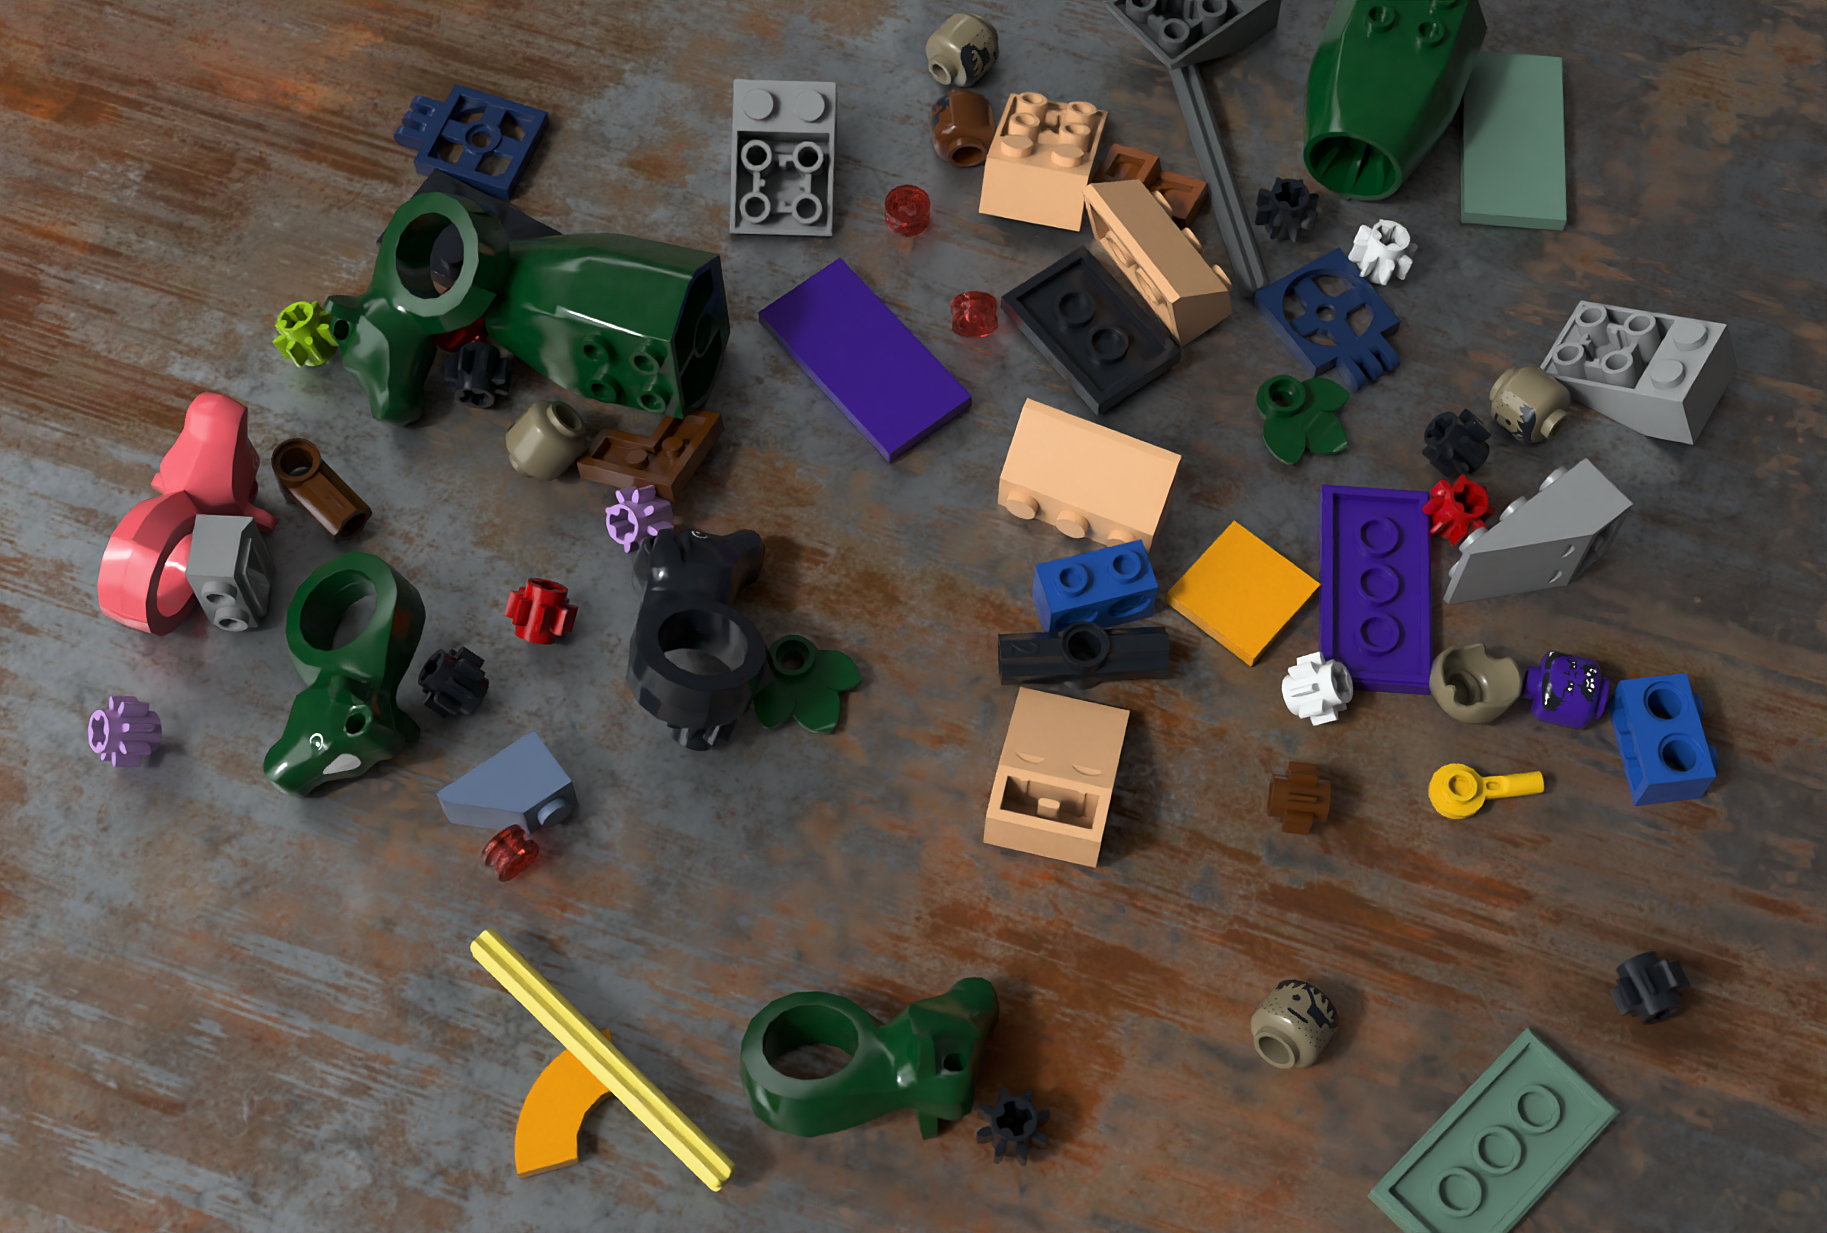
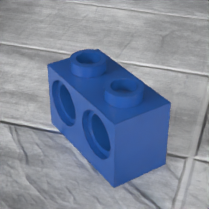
(1096, 587)
(1648, 739)

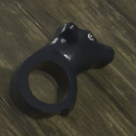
(687, 602)

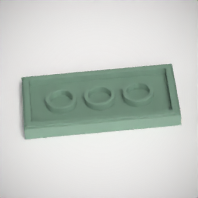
(1513, 142)
(1496, 1145)

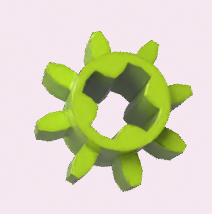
(305, 334)

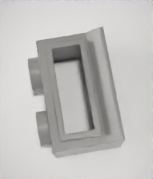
(230, 570)

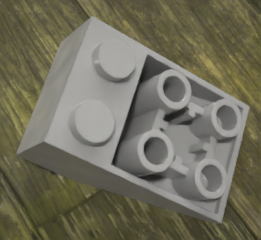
(783, 157)
(1644, 368)
(1542, 539)

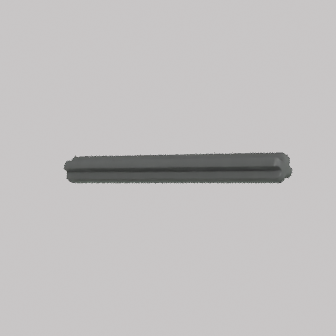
(1220, 180)

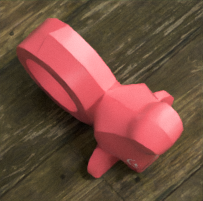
(203, 474)

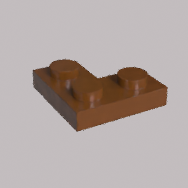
(662, 460)

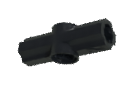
(1117, 654)

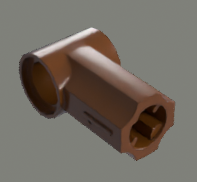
(319, 491)

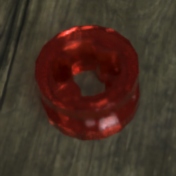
(899, 221)
(974, 314)
(509, 853)

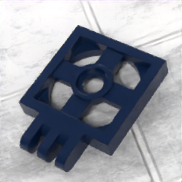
(438, 120)
(1352, 354)

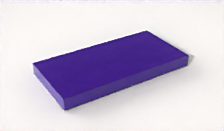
(865, 359)
(1376, 586)

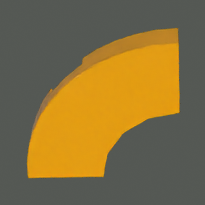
(556, 1115)

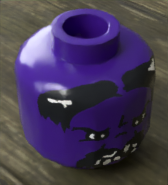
(1566, 690)

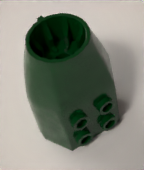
(1386, 89)
(616, 318)

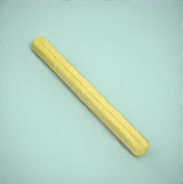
(604, 1060)

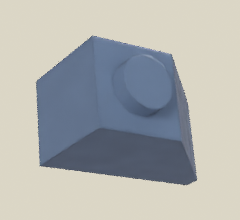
(512, 788)

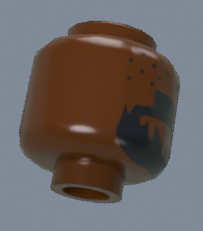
(962, 127)

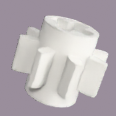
(1383, 252)
(1317, 688)

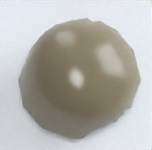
(1474, 684)

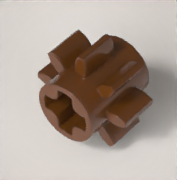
(1299, 798)

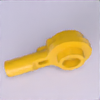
(1461, 791)

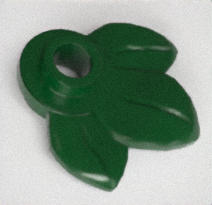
(1308, 421)
(808, 692)

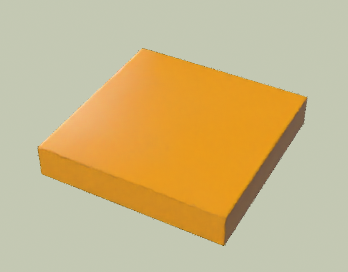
(1242, 593)

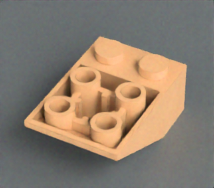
(1042, 161)
(1056, 777)

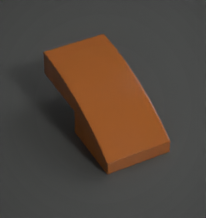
(1182, 193)

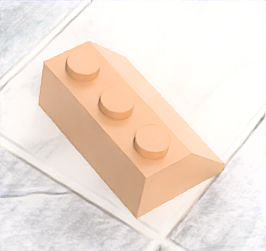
(1158, 257)
(1087, 478)

